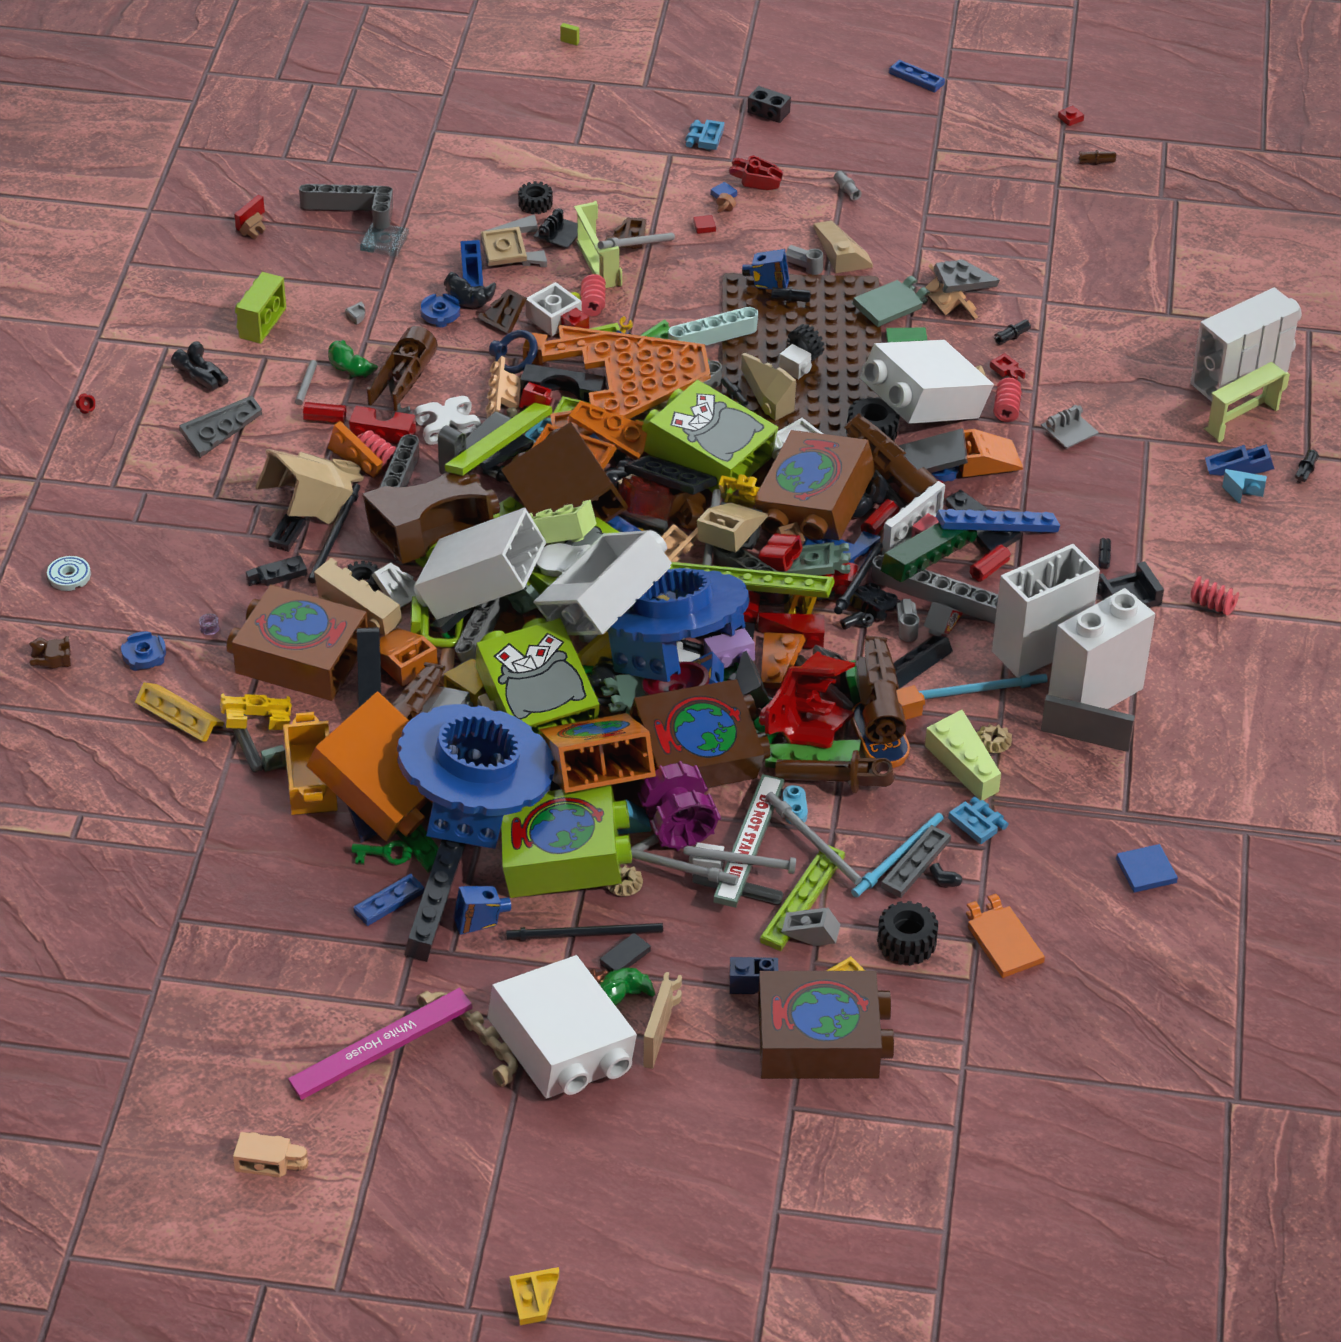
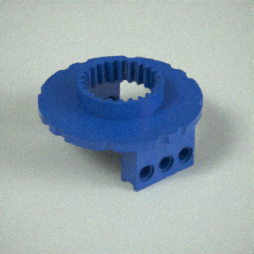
(648, 631)
(473, 769)

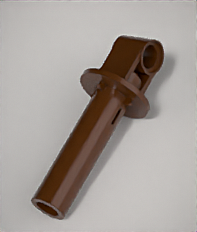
(687, 508)
(855, 772)

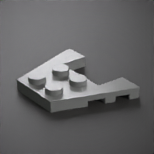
(526, 225)

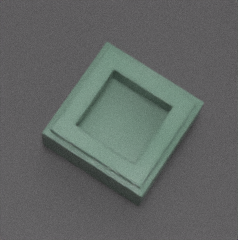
(273, 758)

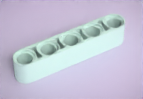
(717, 327)

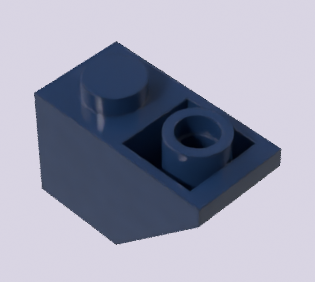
(745, 973)

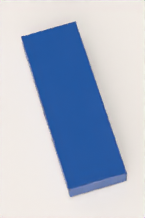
(916, 76)
(389, 899)

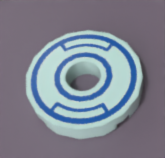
(58, 568)

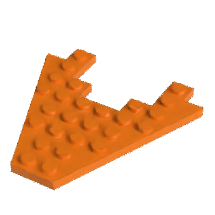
(638, 368)

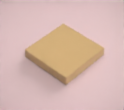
(503, 246)

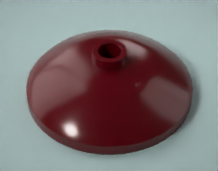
(691, 675)

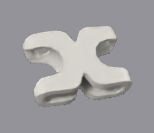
(448, 415)

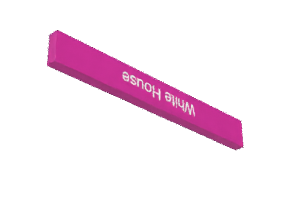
(380, 1043)

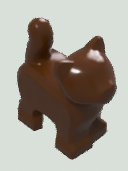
(55, 652)

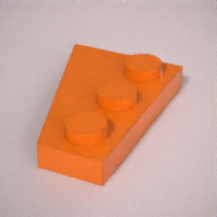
(352, 449)
(779, 654)

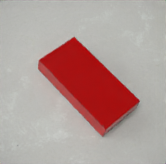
(250, 209)

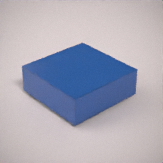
(723, 188)

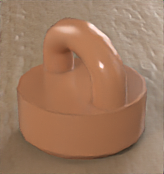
(725, 202)

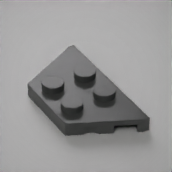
(963, 276)

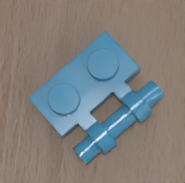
(709, 137)
(972, 821)

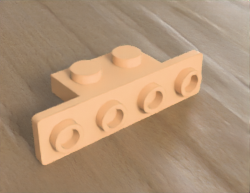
(948, 301)
(503, 388)
(678, 542)

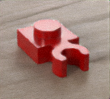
(1005, 365)

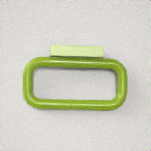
(420, 625)

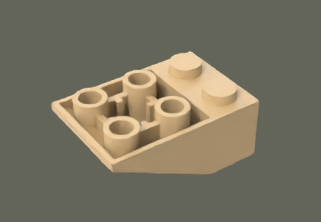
(728, 525)

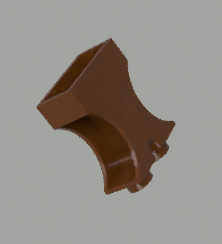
(417, 516)

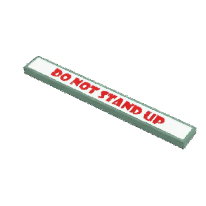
(749, 839)

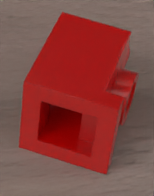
(535, 394)

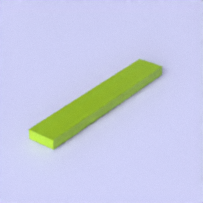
(801, 897)

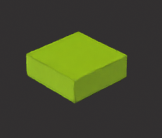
(569, 34)

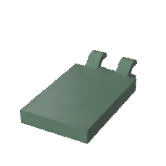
(891, 301)
(821, 559)
(627, 687)

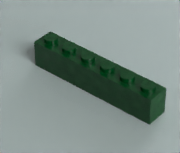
(924, 550)

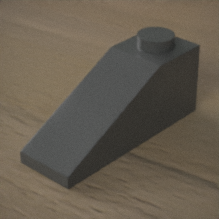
(750, 681)

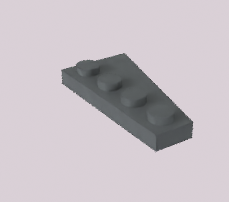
(217, 426)

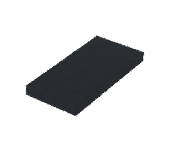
(670, 474)

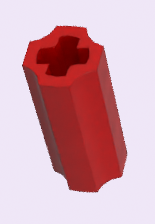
(324, 412)
(877, 519)
(990, 563)

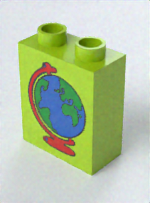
(565, 842)

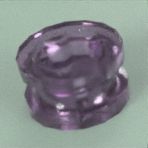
(208, 619)

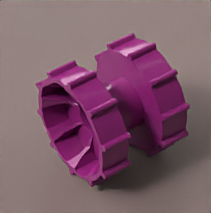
(679, 805)

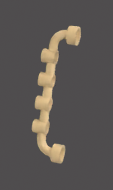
(488, 1036)

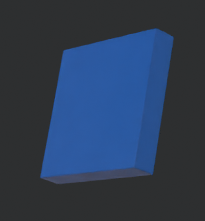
(1146, 868)

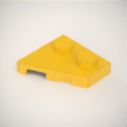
(534, 1294)

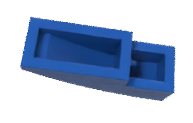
(472, 262)
(1239, 459)

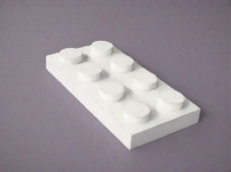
(899, 528)

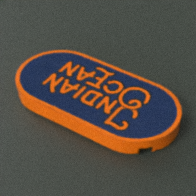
(895, 752)

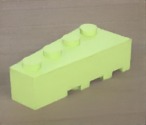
(565, 523)
(964, 754)

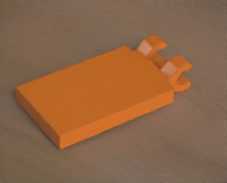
(1003, 937)

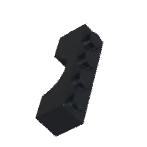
(558, 379)

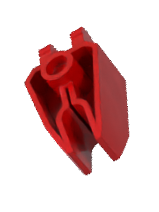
(756, 173)

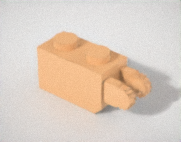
(268, 1155)

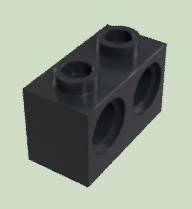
(769, 104)

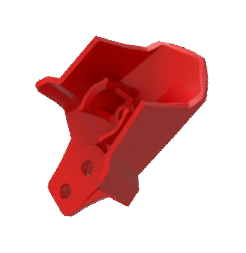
(798, 705)

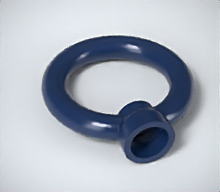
(499, 349)

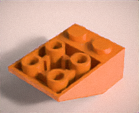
(988, 454)
(405, 654)

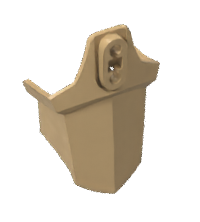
(319, 483)

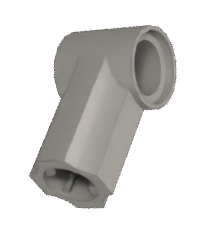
(810, 259)
(907, 620)

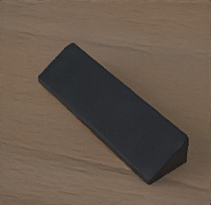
(921, 659)

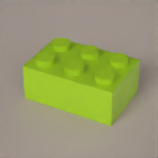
(261, 307)

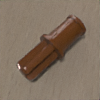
(1097, 157)

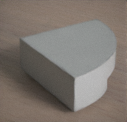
(356, 312)

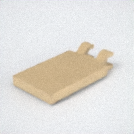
(660, 1018)

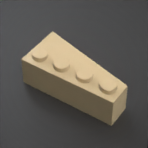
(342, 588)

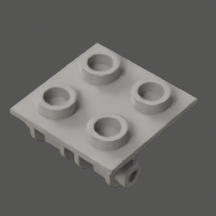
(1069, 427)

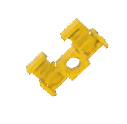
(746, 493)
(255, 705)

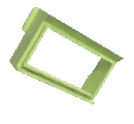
(600, 261)
(1269, 377)

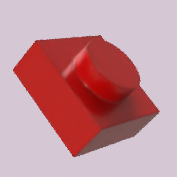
(1071, 115)

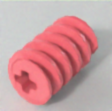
(593, 294)
(1007, 399)
(379, 447)
(1213, 597)

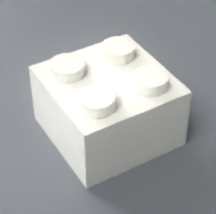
(548, 305)

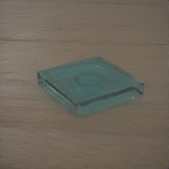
(384, 241)

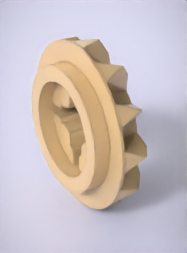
(1000, 743)
(628, 886)

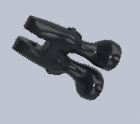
(200, 370)

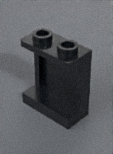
(1141, 584)

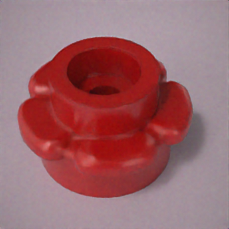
(90, 403)

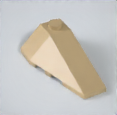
(841, 249)
(771, 386)

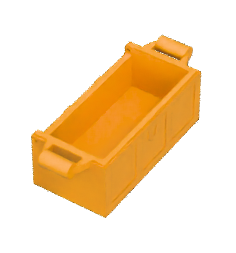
(306, 790)

